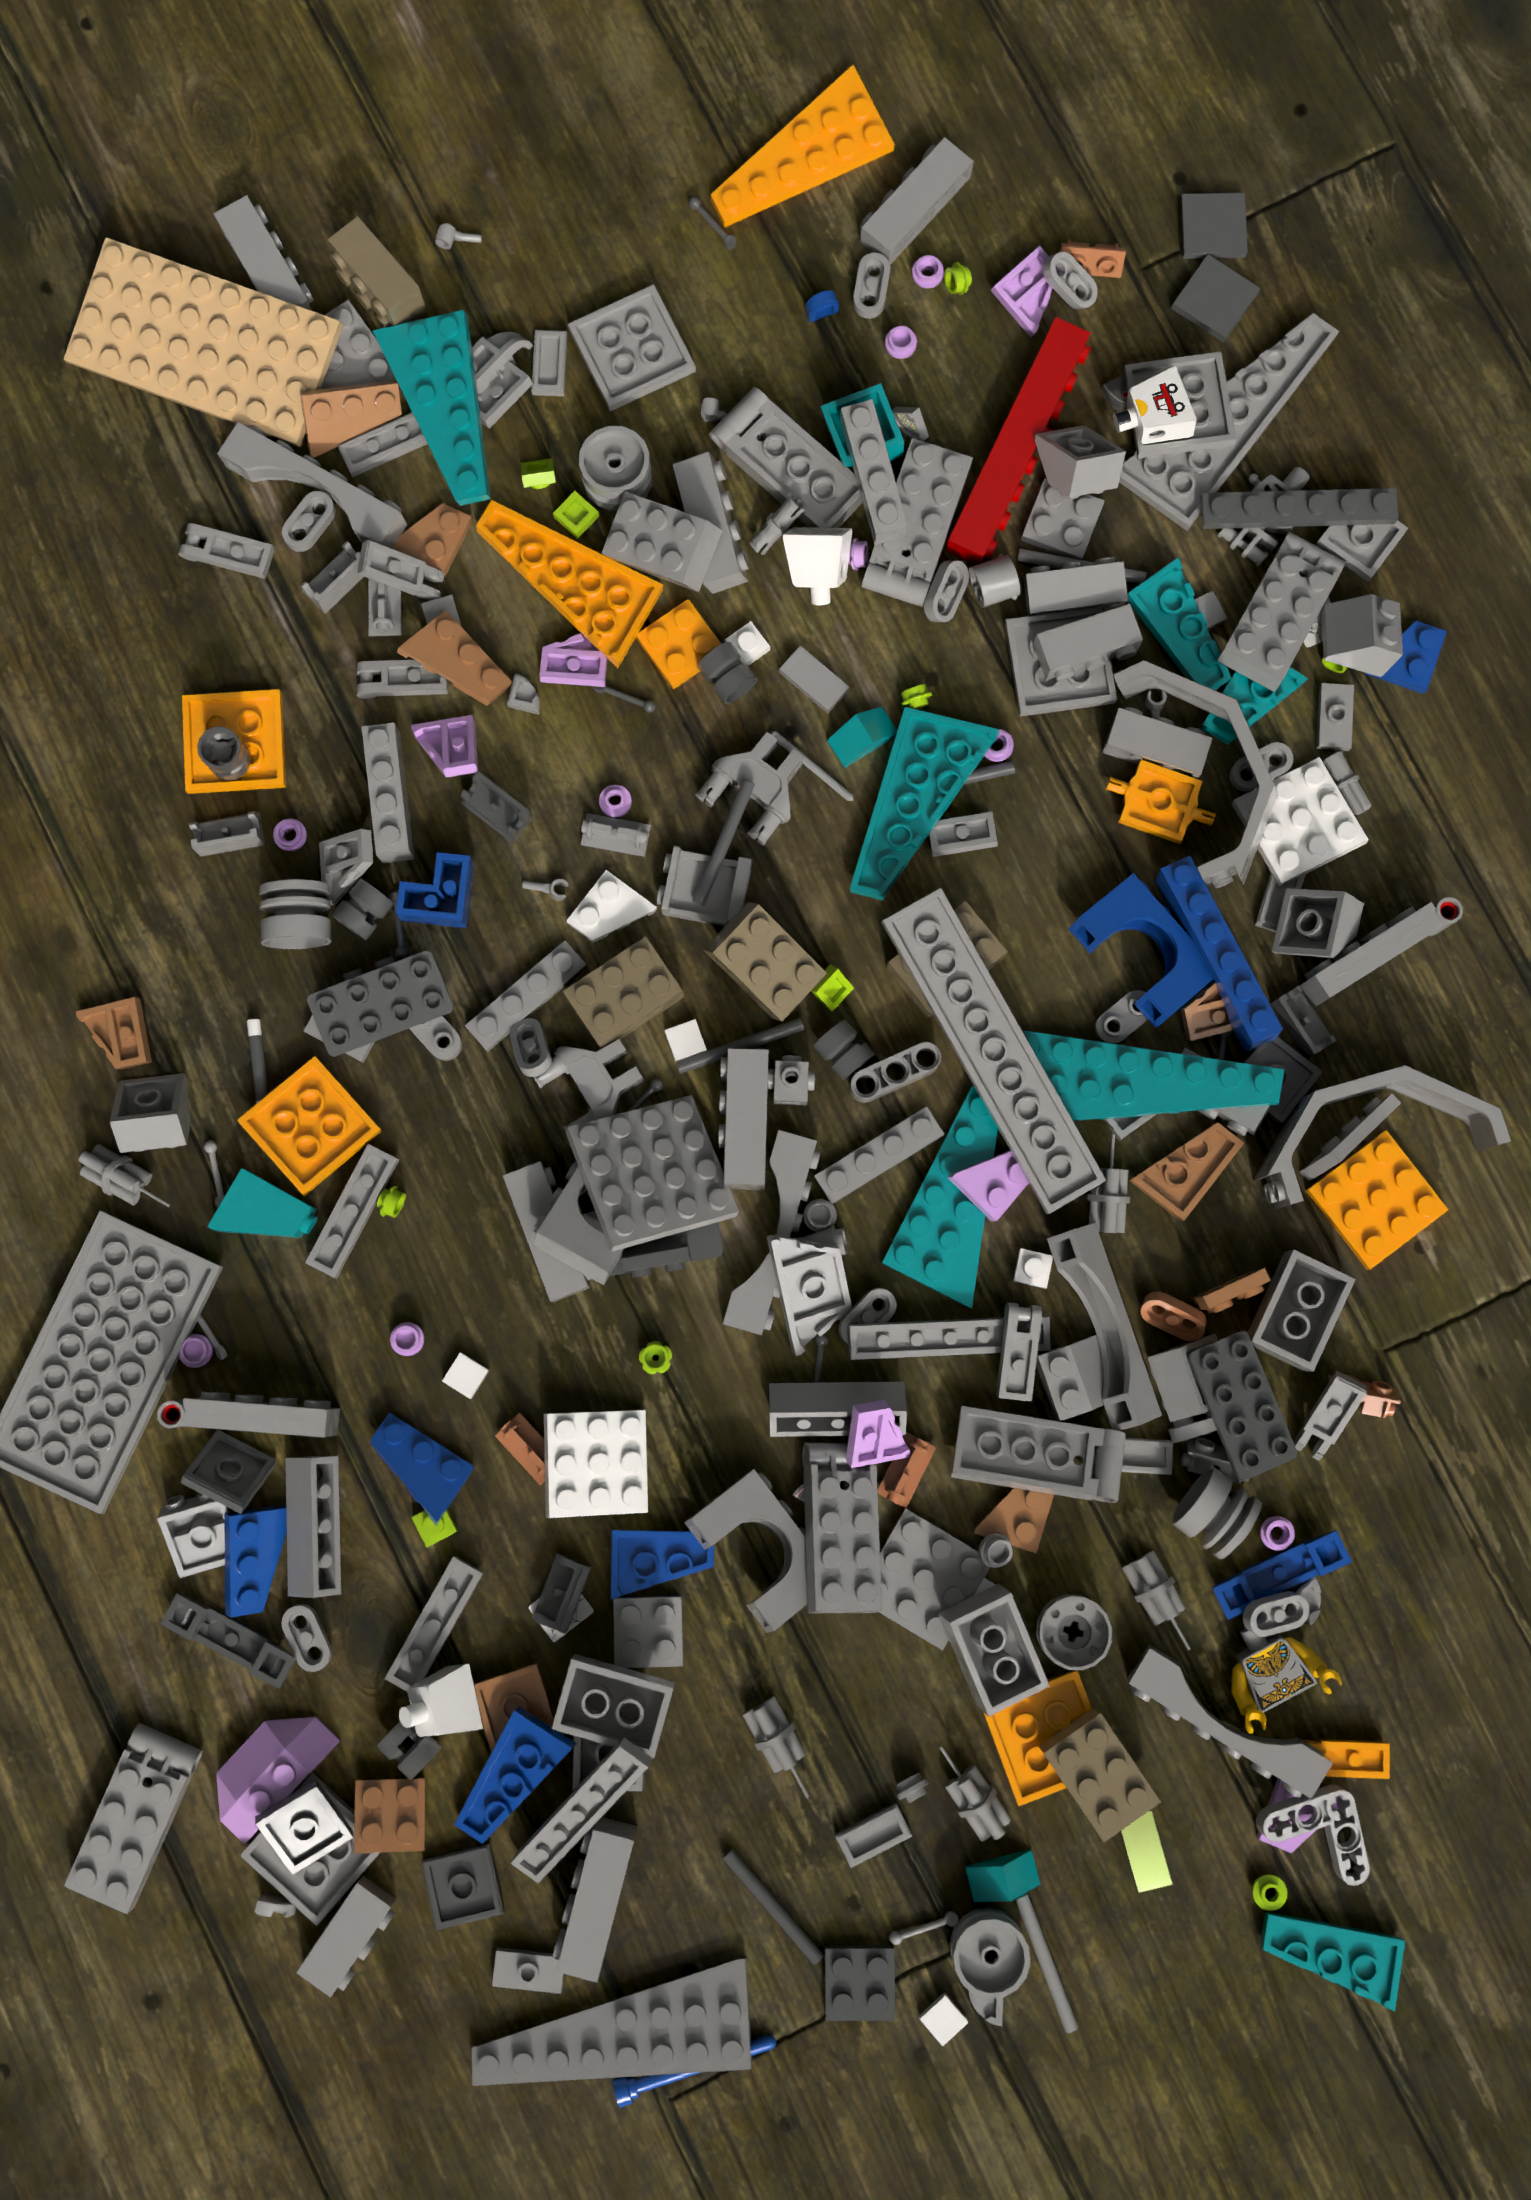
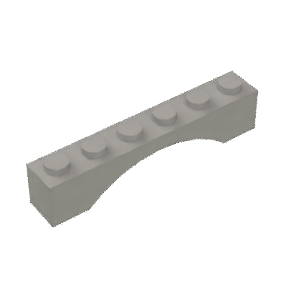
(260, 459)
(790, 1166)
(1126, 1387)
(1288, 1759)

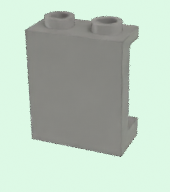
(684, 875)

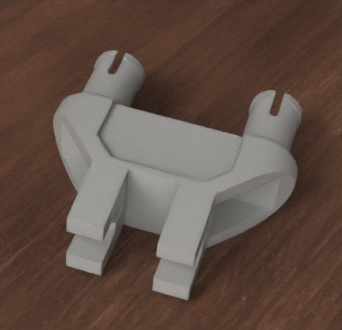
(769, 788)
(592, 1078)

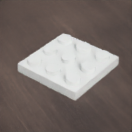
(1306, 823)
(595, 1463)

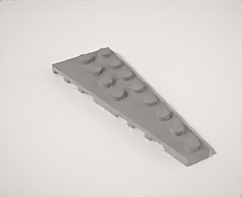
(1256, 396)
(663, 2030)

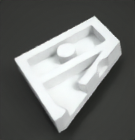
(608, 908)

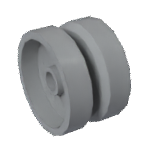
(612, 463)
(1006, 1966)

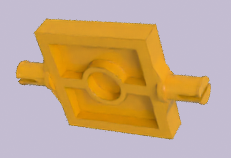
(1160, 801)

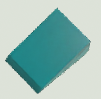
(861, 735)
(1003, 1877)

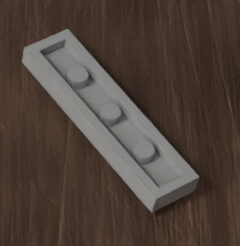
(526, 995)
(879, 1155)
(352, 1211)
(434, 1624)

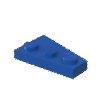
(422, 1465)
(251, 1557)
(654, 1557)

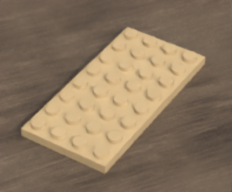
(201, 341)

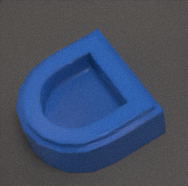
(821, 306)

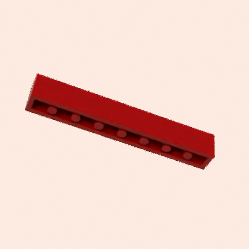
(1016, 446)

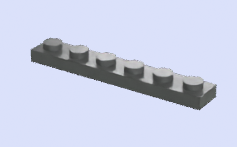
(1299, 508)

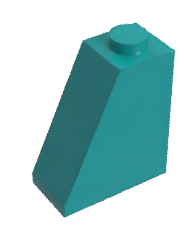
(262, 1209)

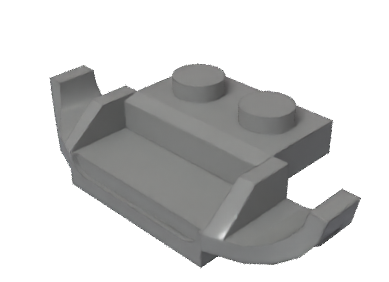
(496, 375)

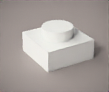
(749, 643)
(1032, 1268)

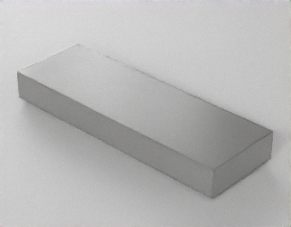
(382, 444)

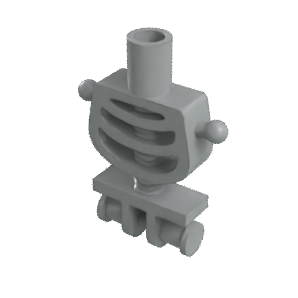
(1293, 482)

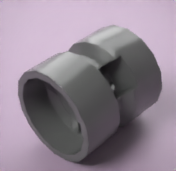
(724, 668)
(224, 753)
(362, 909)
(844, 1050)
(416, 1757)

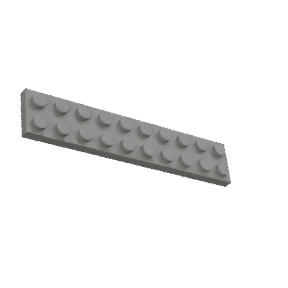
(993, 1051)

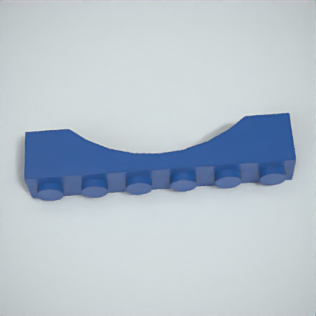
(1239, 989)

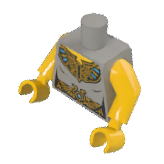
(1274, 1672)

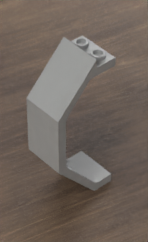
(1148, 676)
(1482, 1118)

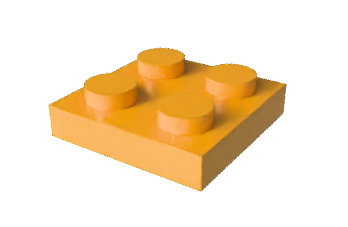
(678, 643)

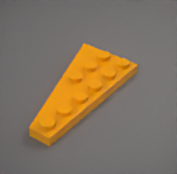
(820, 143)
(586, 587)

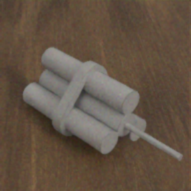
(116, 1174)
(1110, 1199)
(1155, 1590)
(775, 1737)
(977, 1802)

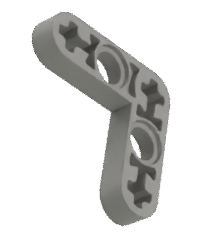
(1323, 1816)

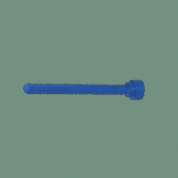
(629, 2088)

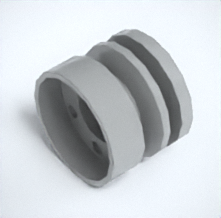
(295, 911)
(1223, 1517)
(1083, 1650)

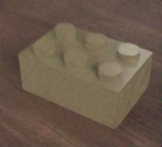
(375, 275)
(984, 941)
(765, 961)
(624, 993)
(1099, 1774)

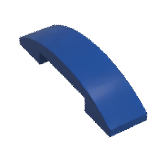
(1281, 1572)

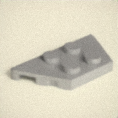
(809, 1287)

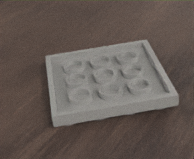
(651, 1172)

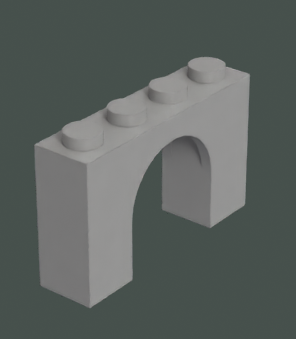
(569, 1237)
(753, 1501)

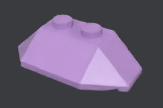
(270, 1769)

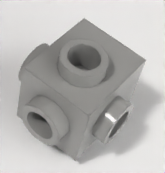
(791, 1093)

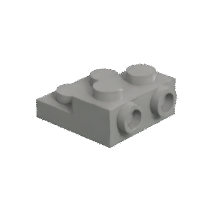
(194, 1533)

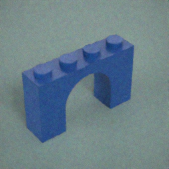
(1135, 908)

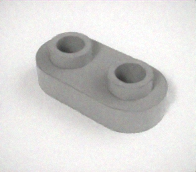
(1069, 278)
(871, 287)
(306, 521)
(946, 593)
(1277, 750)
(1123, 1015)
(432, 1032)
(530, 1047)
(864, 1313)
(1189, 1428)
(1272, 1616)
(305, 1638)

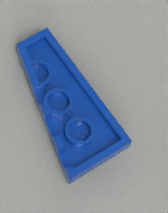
(514, 1769)

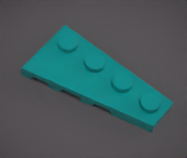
(1173, 617)
(1343, 1955)

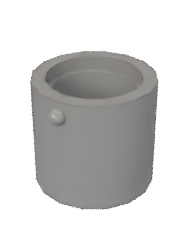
(994, 581)

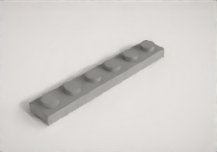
(934, 1338)
(581, 1810)

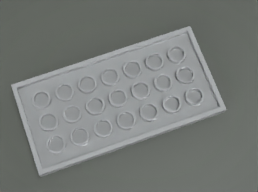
(102, 1361)

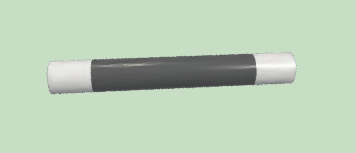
(257, 1059)

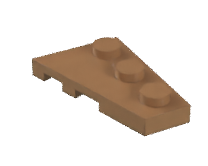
(347, 412)
(454, 655)
(1189, 1171)

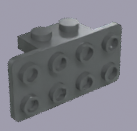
(379, 1002)
(667, 1251)
(1242, 1405)

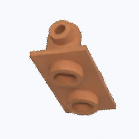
(1098, 260)
(1379, 1398)
(525, 1445)
(905, 1474)

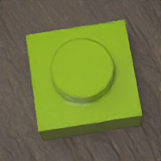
(538, 473)
(576, 514)
(832, 988)
(433, 1533)

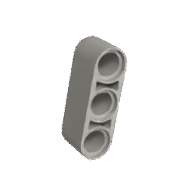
(906, 1060)

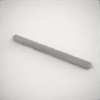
(813, 767)

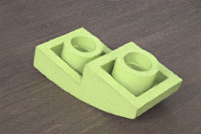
(1146, 1854)

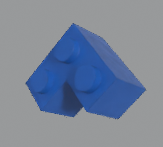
(444, 901)

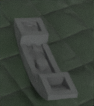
(229, 1638)

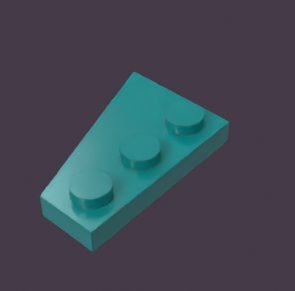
(1253, 700)

